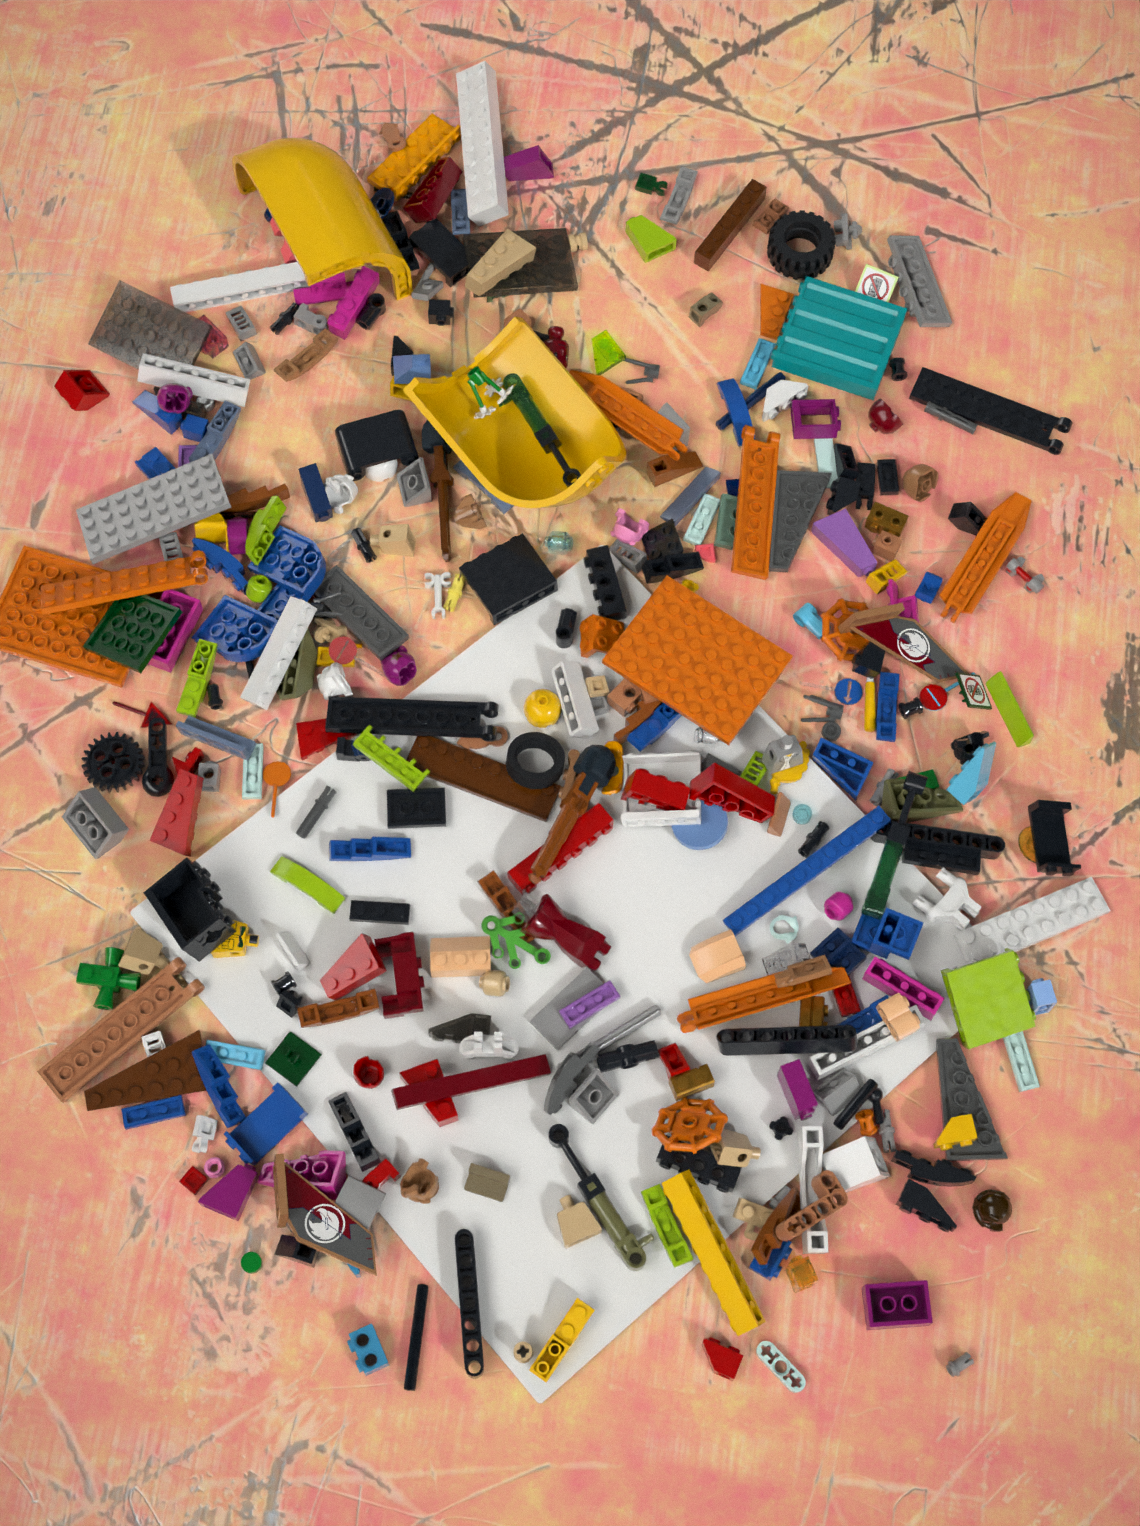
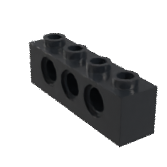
(601, 557)
(704, 1176)

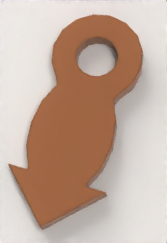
(392, 135)
(478, 743)

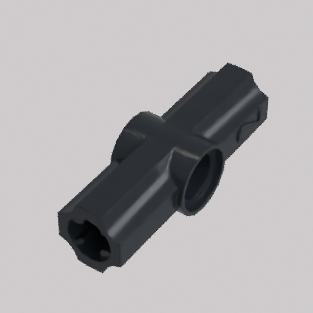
(627, 1056)

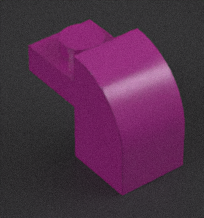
(237, 534)

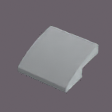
(360, 1200)

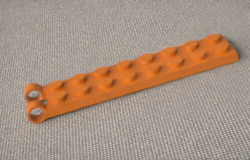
(755, 504)
(123, 584)

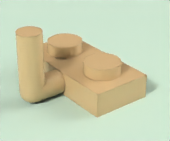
(753, 1214)

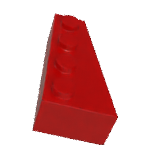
(179, 814)

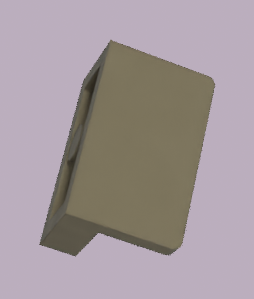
(487, 1182)

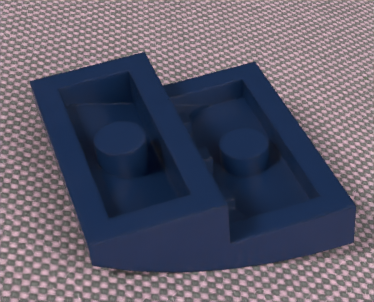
(840, 951)

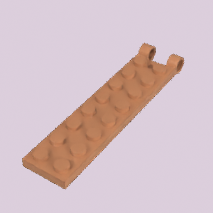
(118, 1031)

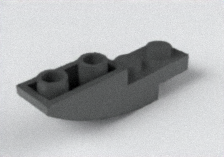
(562, 1083)

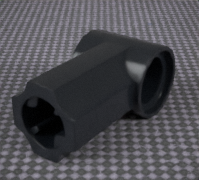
(372, 312)
(566, 627)

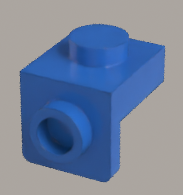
(929, 587)

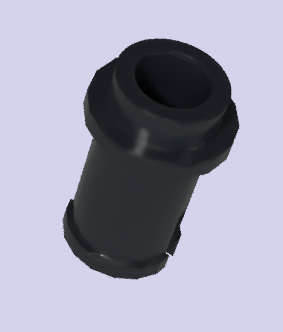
(214, 697)

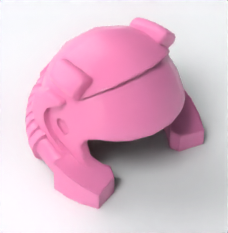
(628, 530)

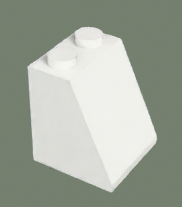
(856, 1163)

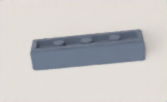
(691, 495)

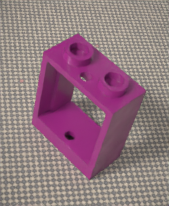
(815, 407)

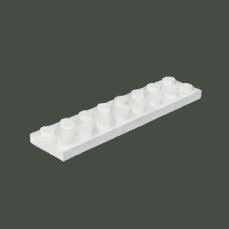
(1033, 921)

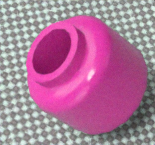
(838, 906)

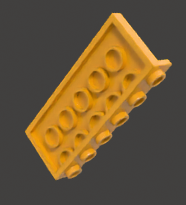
(422, 151)

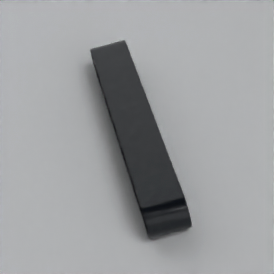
(947, 836)
(787, 1040)
(466, 1313)

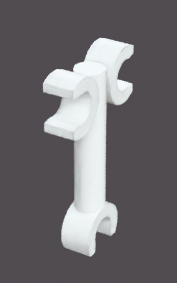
(437, 582)

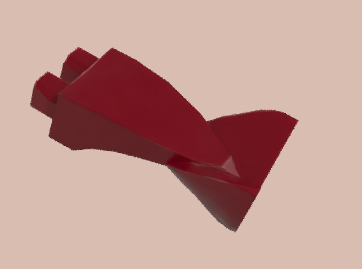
(574, 939)

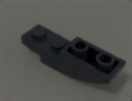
(941, 1174)

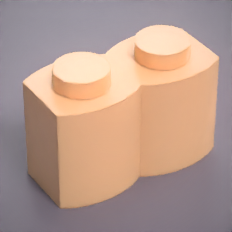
(898, 1017)

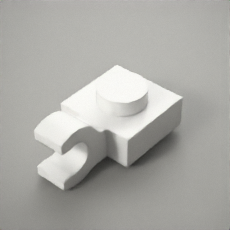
(204, 1131)

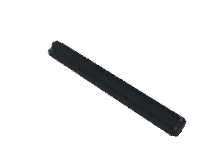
(416, 1337)

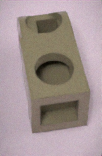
(704, 308)

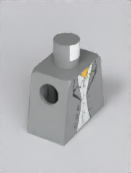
(782, 754)

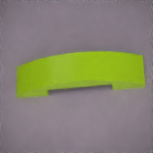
(308, 884)
(666, 1226)

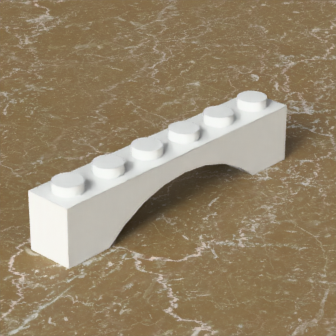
(810, 1164)

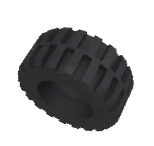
(807, 227)

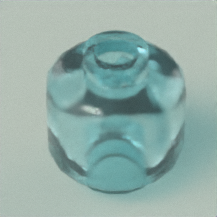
(559, 542)

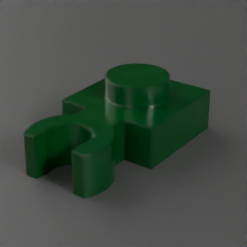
(648, 184)

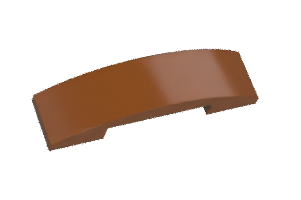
(338, 1010)

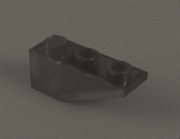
(461, 1028)

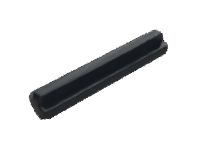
(855, 1104)

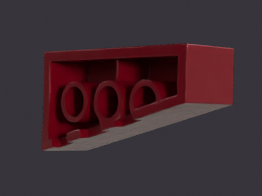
(433, 191)

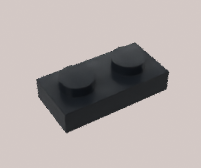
(887, 477)

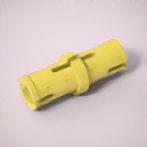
(454, 593)

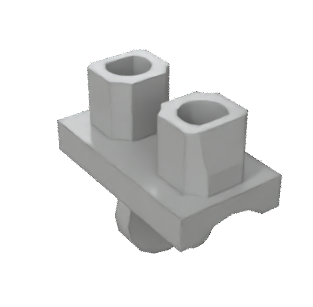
(849, 231)

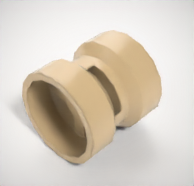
(578, 242)

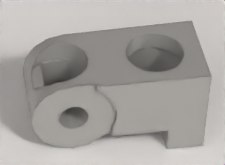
(309, 320)

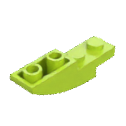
(261, 528)
(198, 678)

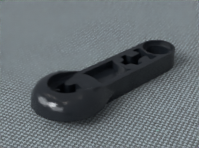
(157, 762)

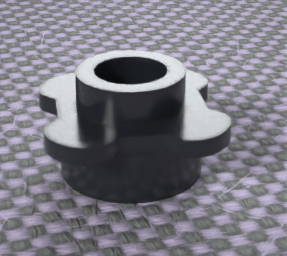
(782, 1122)

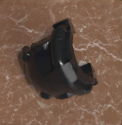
(966, 745)

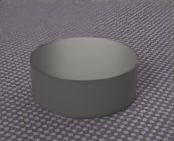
(831, 731)

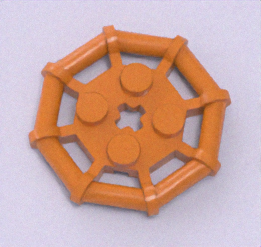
(846, 640)
(691, 1111)

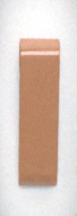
(810, 1213)

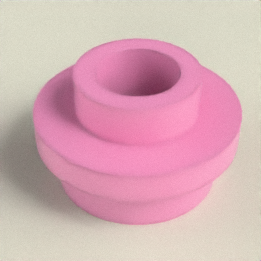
(214, 1161)

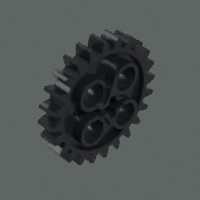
(119, 776)

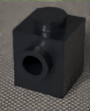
(440, 312)

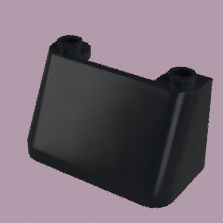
(375, 442)

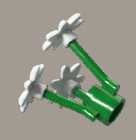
(478, 377)

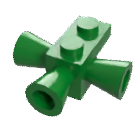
(107, 978)

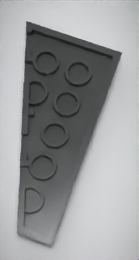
(961, 1097)

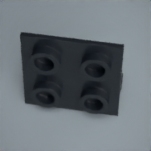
(662, 541)

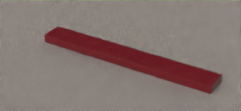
(470, 1081)

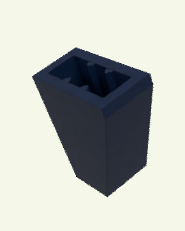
(315, 493)

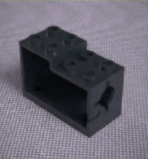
(191, 908)

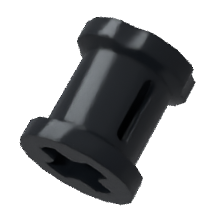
(898, 369)
(911, 708)
(283, 983)

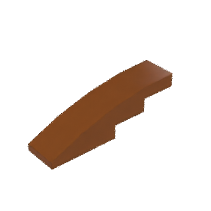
(243, 501)
(643, 712)
(501, 899)
(767, 1236)

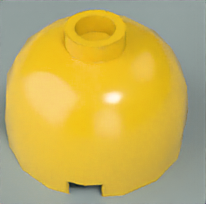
(542, 708)

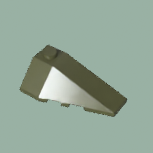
(925, 806)

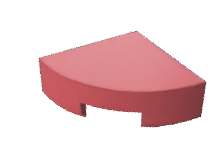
(706, 552)

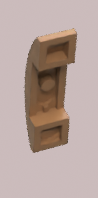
(308, 357)

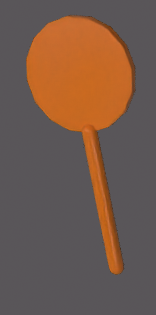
(276, 775)

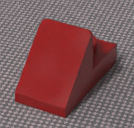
(191, 762)
(673, 1060)

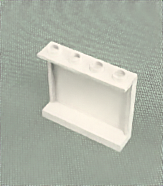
(675, 767)

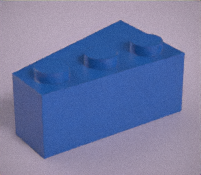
(842, 766)

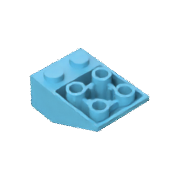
(975, 775)

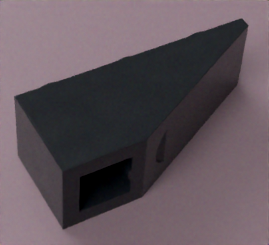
(921, 1202)

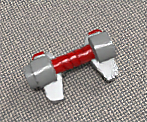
(1033, 584)

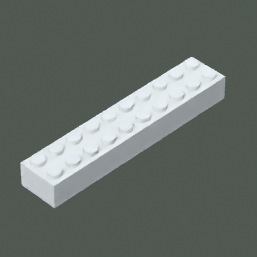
(482, 144)

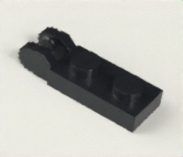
(867, 479)

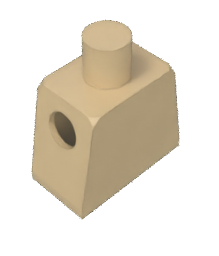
(395, 540)
(143, 953)
(734, 1149)
(576, 1222)

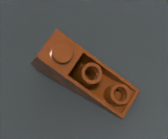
(666, 469)

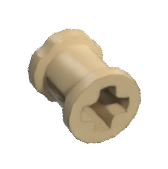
(518, 1357)

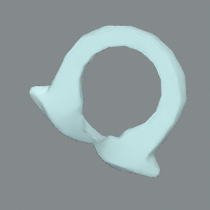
(785, 936)

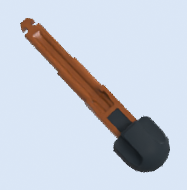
(592, 771)

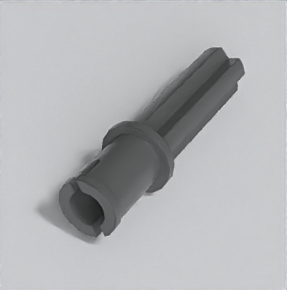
(315, 813)

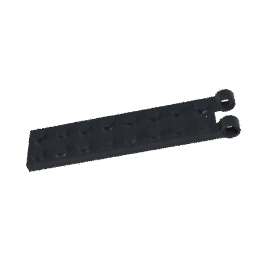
(990, 410)
(411, 717)

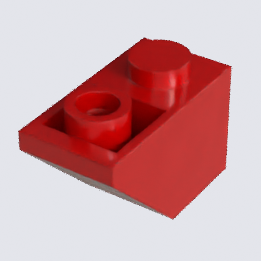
(722, 1360)

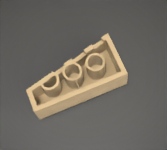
(502, 259)

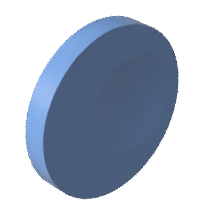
(708, 833)

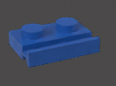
(154, 463)

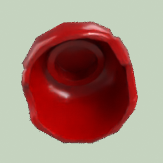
(368, 1073)

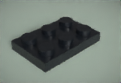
(416, 809)

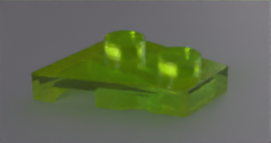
(606, 352)

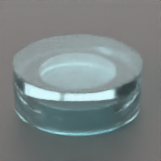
(802, 814)

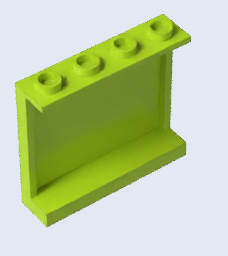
(989, 999)

